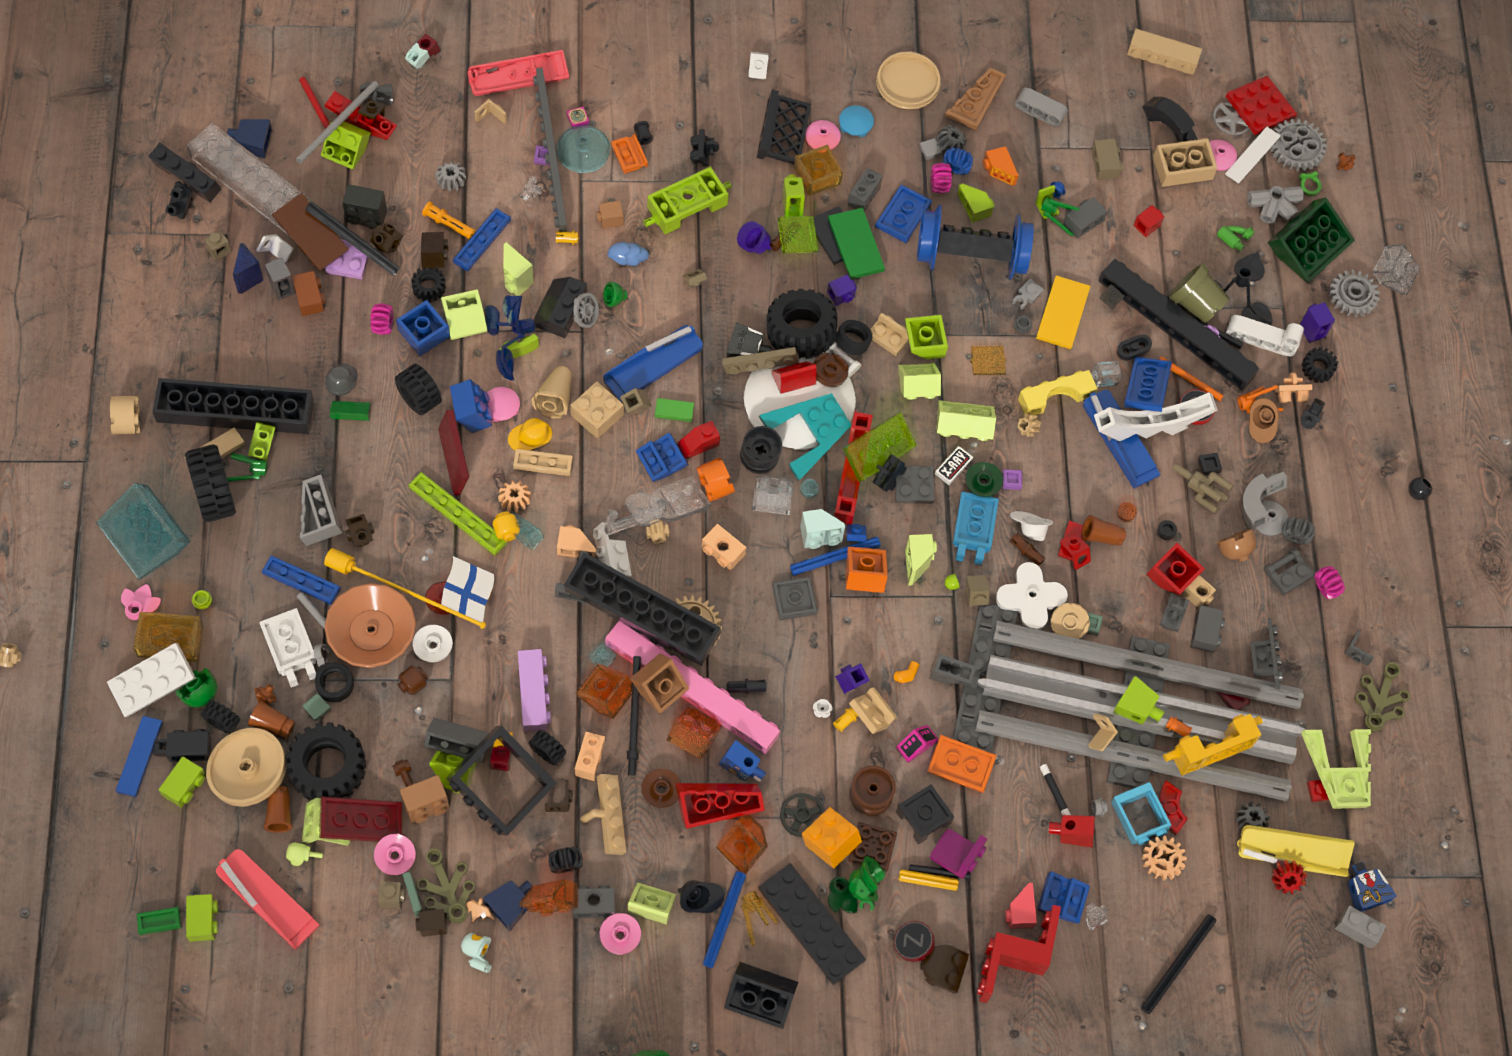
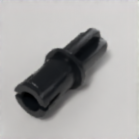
(746, 686)

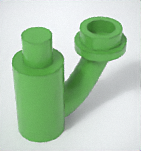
(1227, 235)

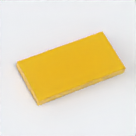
(1063, 312)

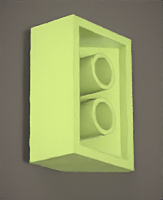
(965, 420)

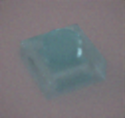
(602, 655)

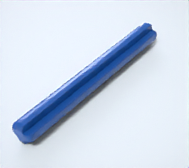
(831, 557)
(724, 919)

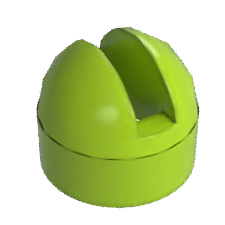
(951, 582)

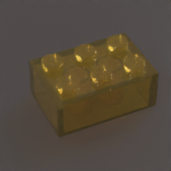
(162, 630)

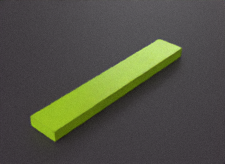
(457, 513)

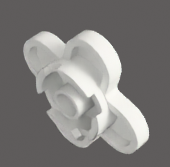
(1030, 583)

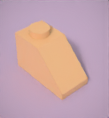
(573, 541)

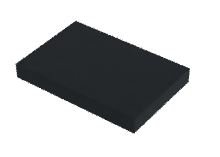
(825, 235)

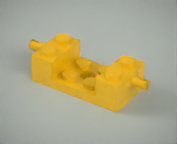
(1191, 755)

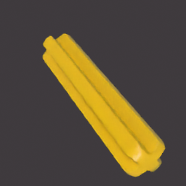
(928, 879)

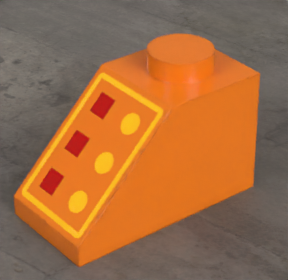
(1000, 165)

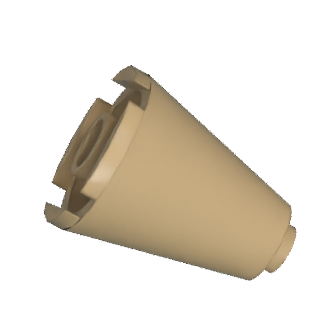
(554, 394)

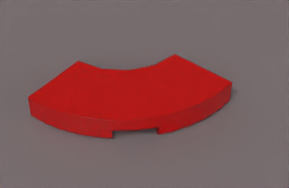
(1170, 801)

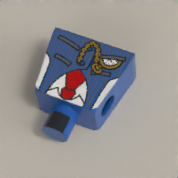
(1369, 888)

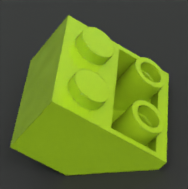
(346, 145)

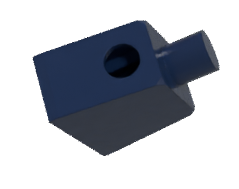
(253, 135)
(505, 903)

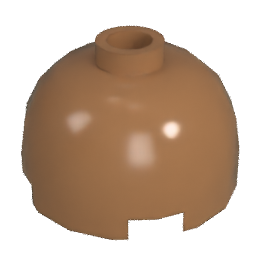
(1238, 545)

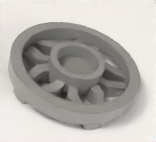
(586, 310)

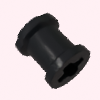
(643, 132)

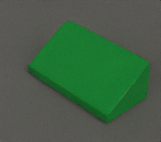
(350, 410)

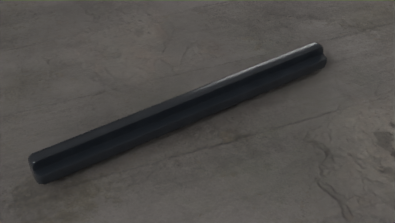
(352, 238)
(1178, 964)

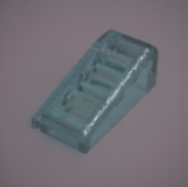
(534, 535)

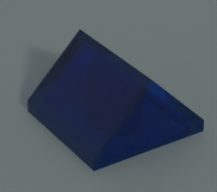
(246, 270)

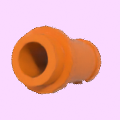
(1178, 727)

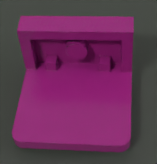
(958, 853)

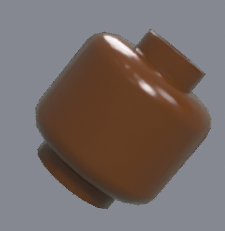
(412, 680)

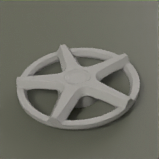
(1231, 119)

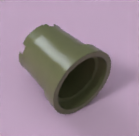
(1199, 294)

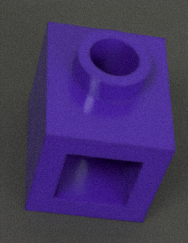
(842, 290)
(852, 677)

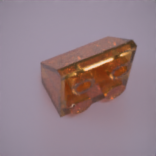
(694, 732)
(551, 897)

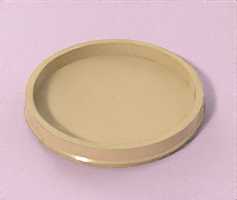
(908, 80)

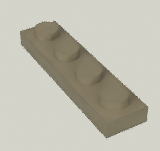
(761, 360)

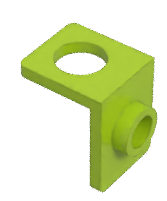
(1042, 194)

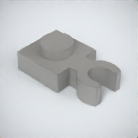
(1028, 292)

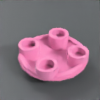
(503, 403)

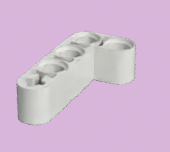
(1266, 336)

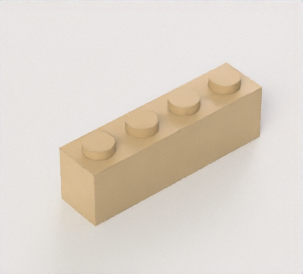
(1164, 51)

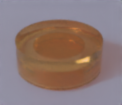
(1126, 512)

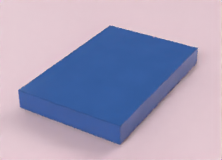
(903, 213)

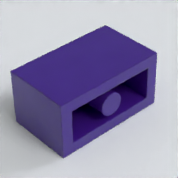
(1317, 322)

